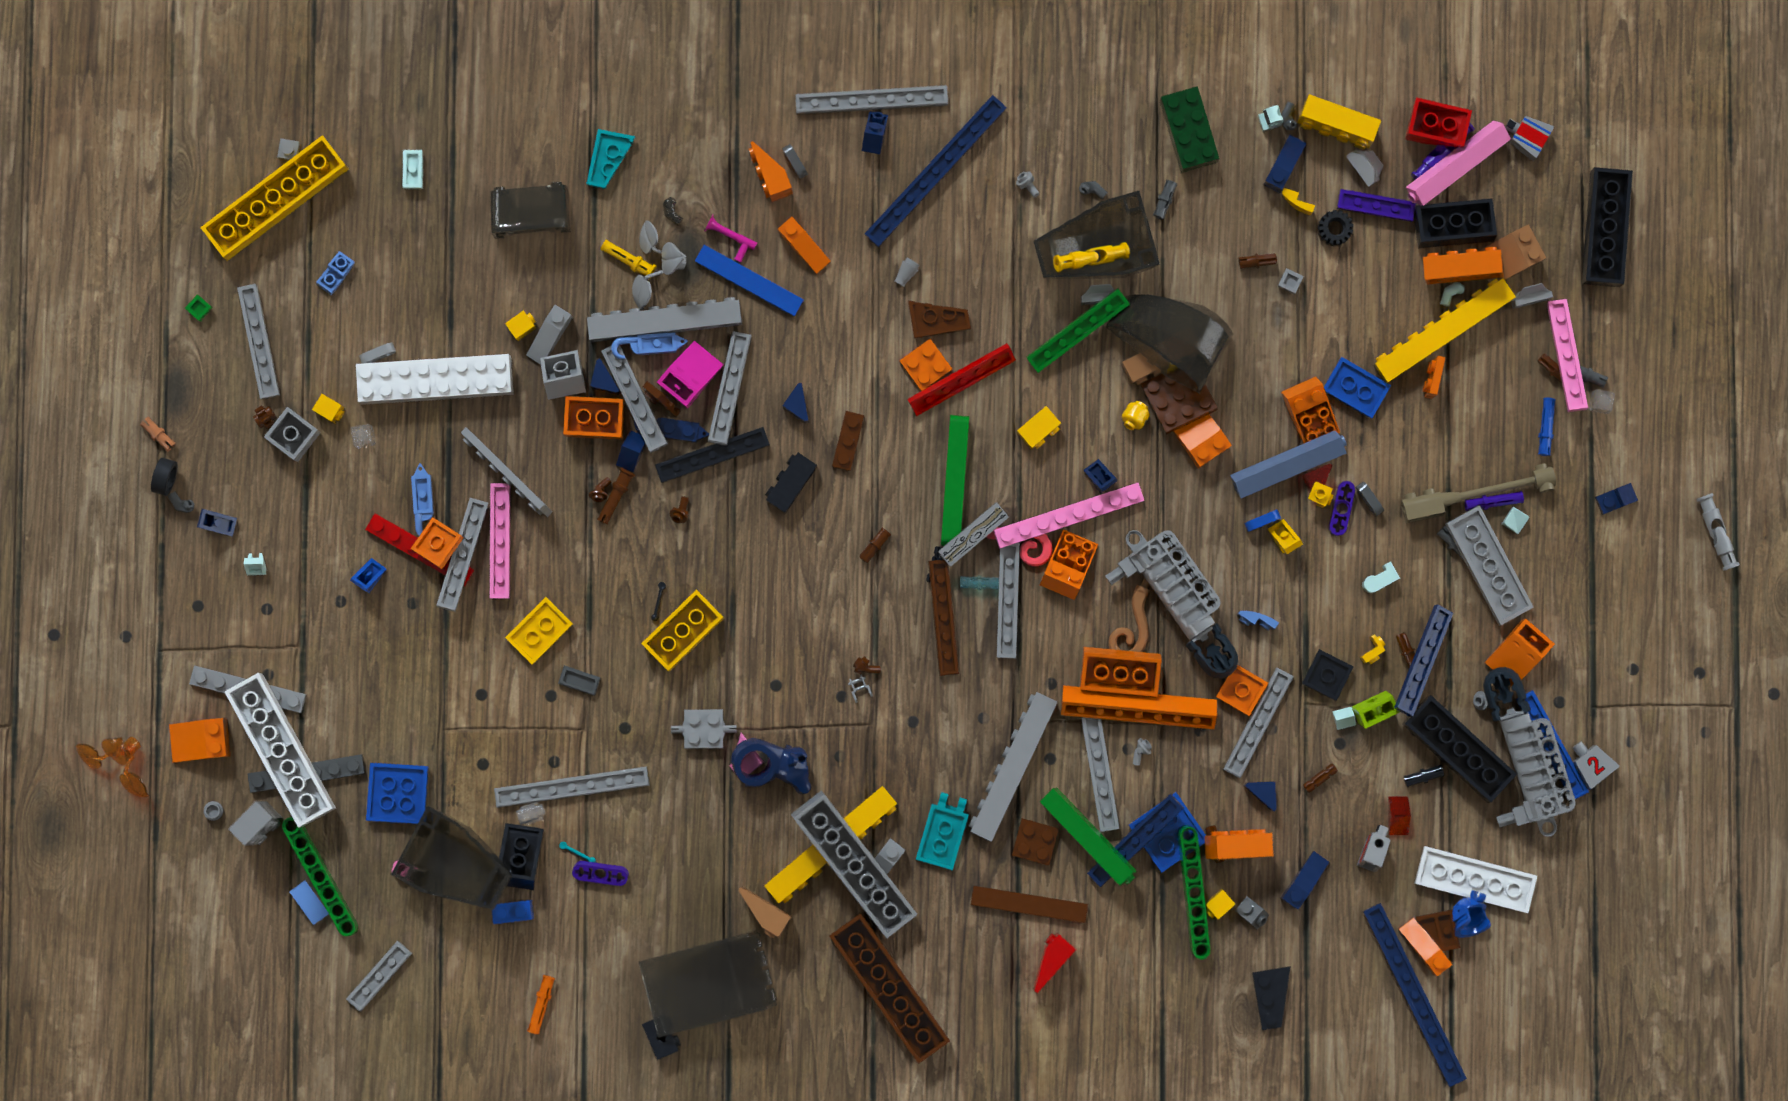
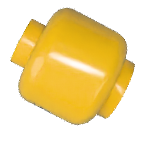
(1135, 415)

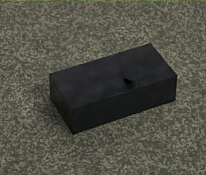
(1455, 223)

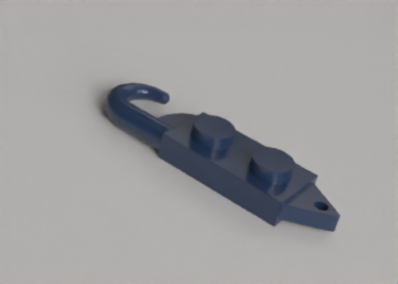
(679, 429)

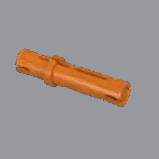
(543, 997)

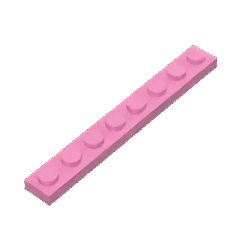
(1068, 515)

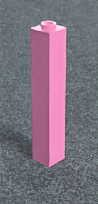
(1458, 163)

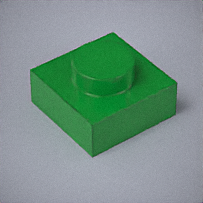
(198, 307)

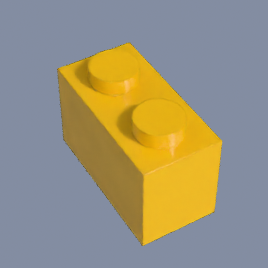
(1039, 428)

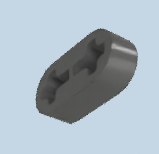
(794, 161)
(1369, 498)

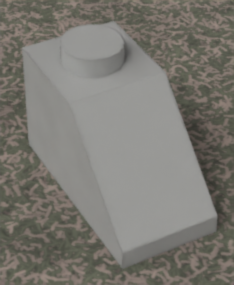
(889, 855)

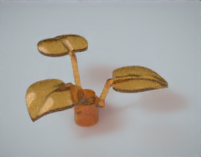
(120, 752)

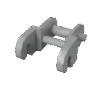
(858, 688)

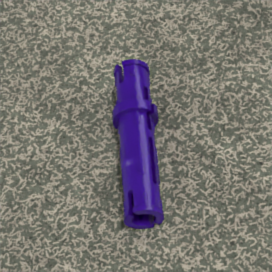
(1494, 501)

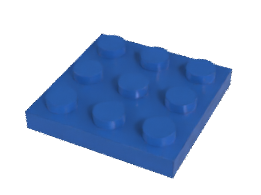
(396, 793)
(1165, 845)

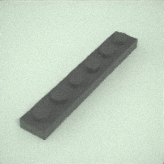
(325, 769)

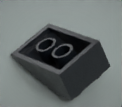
(521, 854)

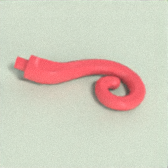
(1039, 561)

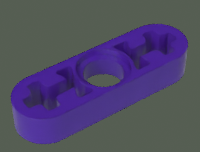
(1339, 493)
(594, 878)

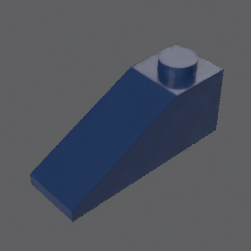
(1284, 164)
(1305, 880)

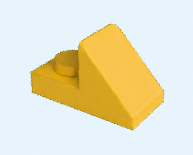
(1285, 537)

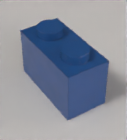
(513, 912)

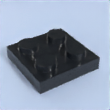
(1327, 675)

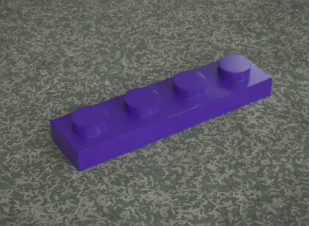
(1376, 205)

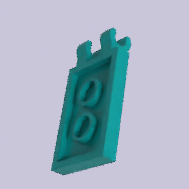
(943, 833)

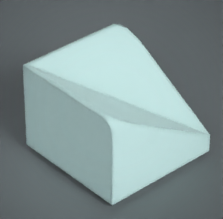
(1515, 520)

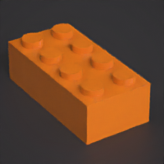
(1463, 266)
(1120, 671)

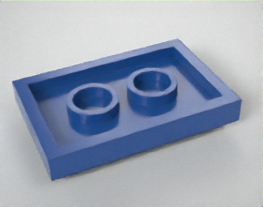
(1356, 387)

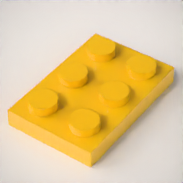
(539, 630)

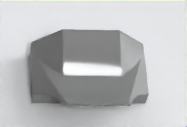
(1367, 165)
(1096, 294)
(1531, 295)

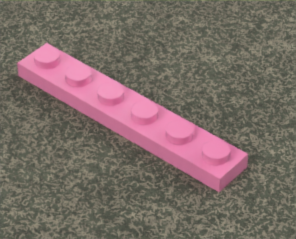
(1567, 355)
(499, 541)

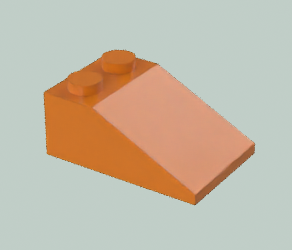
(1203, 440)
(199, 740)

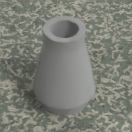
(906, 271)

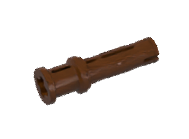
(620, 487)

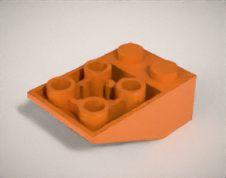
(775, 178)
(1310, 409)
(1068, 564)
(1521, 649)

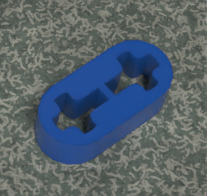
(1262, 520)

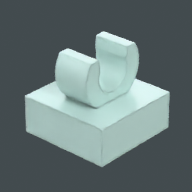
(255, 566)

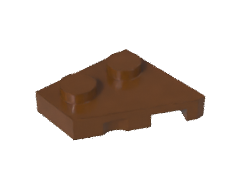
(1440, 929)

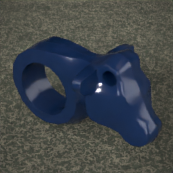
(783, 763)

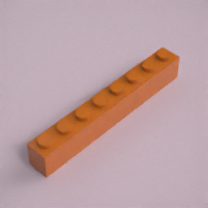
(1139, 708)

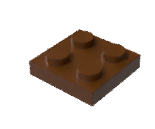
(1035, 841)

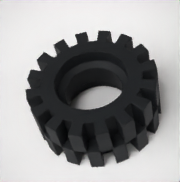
(1346, 223)

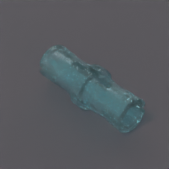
(979, 582)

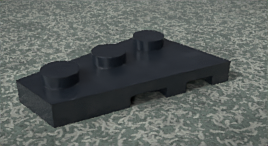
(1271, 995)

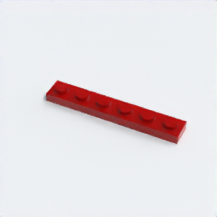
(961, 379)
(404, 541)

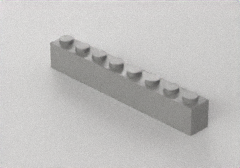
(664, 320)
(1013, 767)

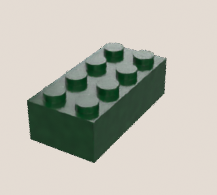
(1189, 129)

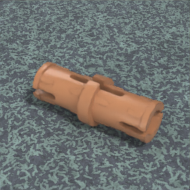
(157, 434)

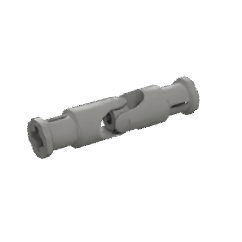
(1721, 541)

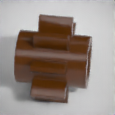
(264, 417)

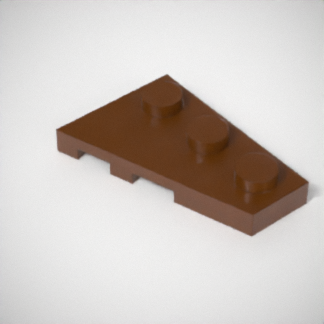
(937, 320)
(656, 395)

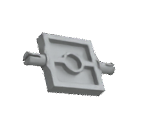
(704, 729)

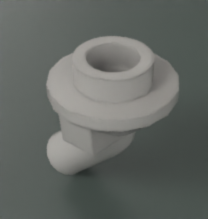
(1025, 180)
(1480, 700)
(1143, 747)

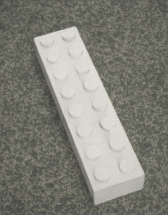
(434, 379)
(280, 750)

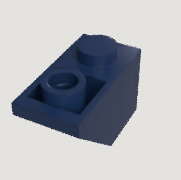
(874, 132)

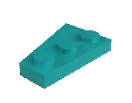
(607, 156)

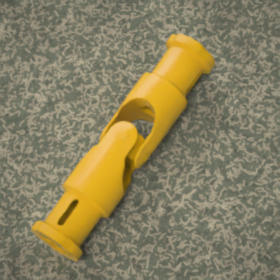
(1079, 259)

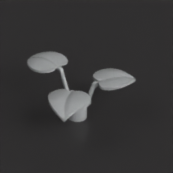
(671, 260)

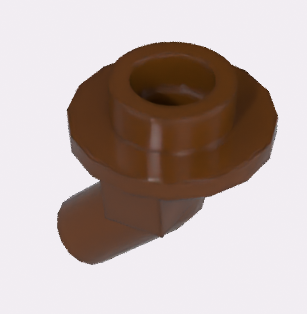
(598, 493)
(680, 514)
(861, 665)

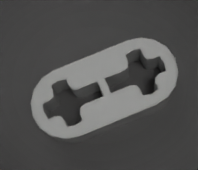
(377, 353)

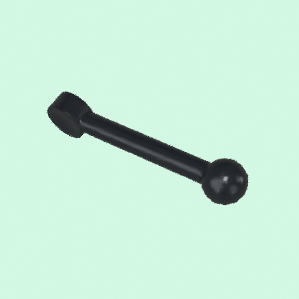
(662, 586)

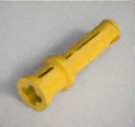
(608, 247)

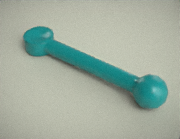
(563, 845)

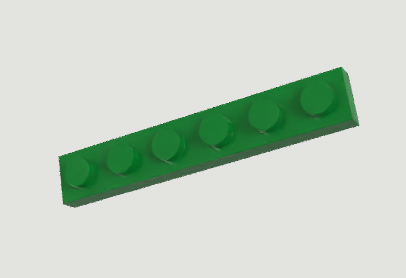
(1078, 330)

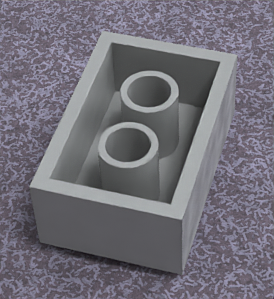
(256, 823)

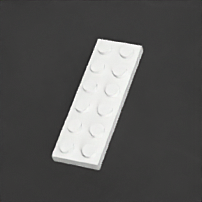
(1463, 874)

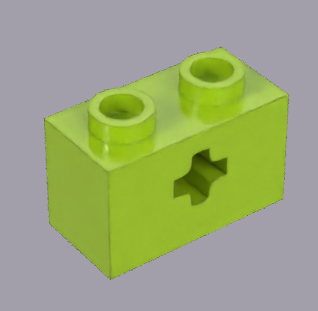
(1375, 709)

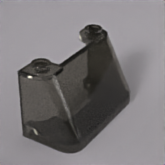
(529, 210)

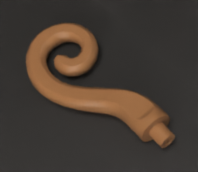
(1138, 605)

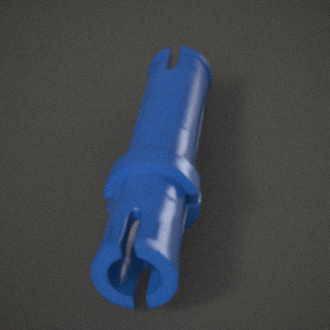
(1546, 427)

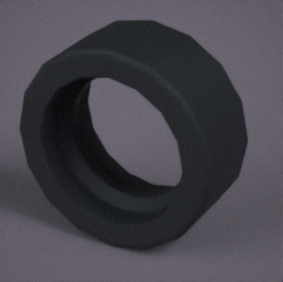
(164, 476)

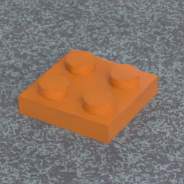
(925, 365)
(1434, 370)
(437, 543)
(1242, 690)

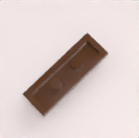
(848, 441)

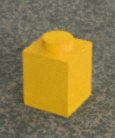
(521, 325)
(328, 408)
(1219, 905)

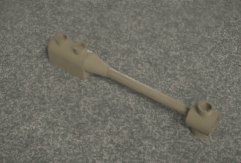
(1432, 503)

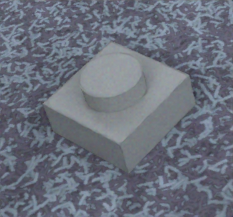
(288, 149)
(1290, 281)

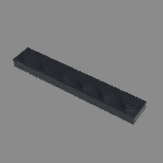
(712, 455)

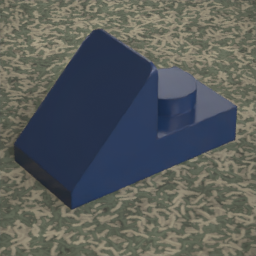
(1616, 498)
(217, 522)

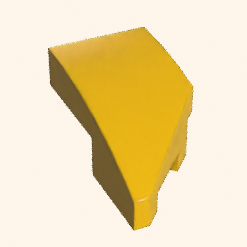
(1291, 197)

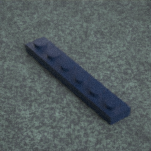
(1423, 660)
(1141, 835)

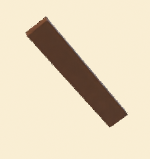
(943, 617)
(1029, 904)

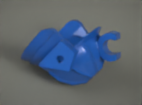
(1470, 916)

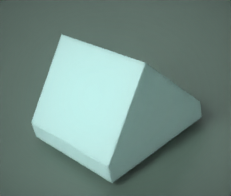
(1344, 718)

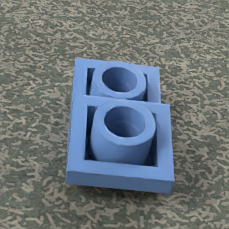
(335, 273)
(1249, 617)
(309, 902)

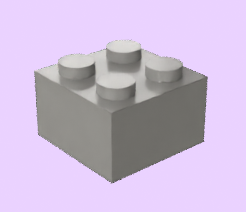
(562, 374)
(292, 434)

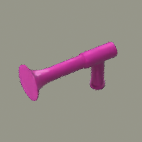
(746, 242)

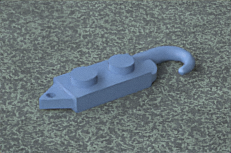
(649, 344)
(422, 497)

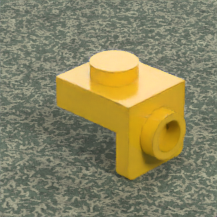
(1321, 494)
(1372, 655)

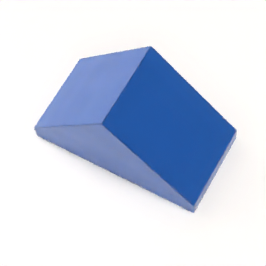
(368, 575)

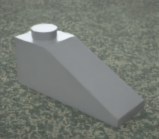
(549, 333)

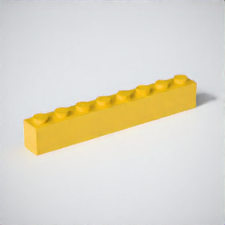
(1445, 330)
(811, 860)

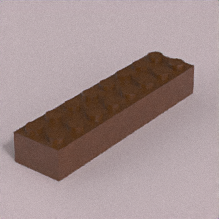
(889, 988)

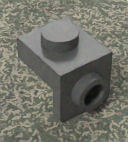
(1252, 913)

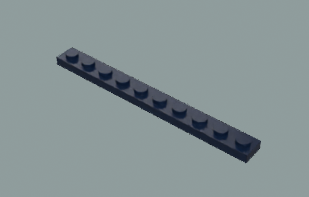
(935, 171)
(1414, 995)

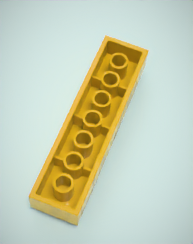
(274, 198)

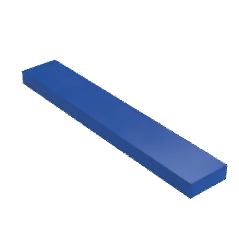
(749, 280)
(1536, 712)

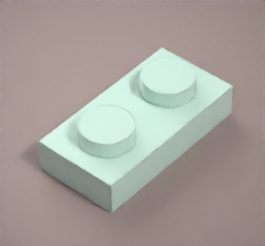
(412, 169)

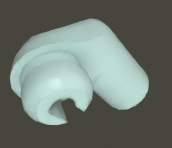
(1451, 290)

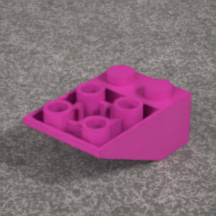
(690, 374)

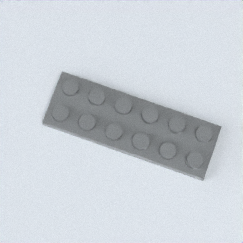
(1489, 565)

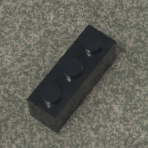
(790, 482)

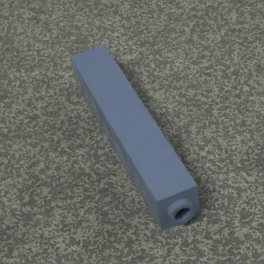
(1288, 463)

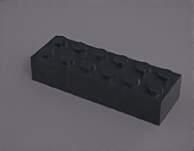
(1607, 227)
(1459, 749)

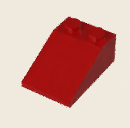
(1438, 123)
(1053, 957)

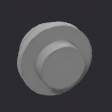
(213, 810)

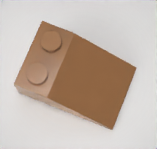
(1519, 252)
(767, 914)

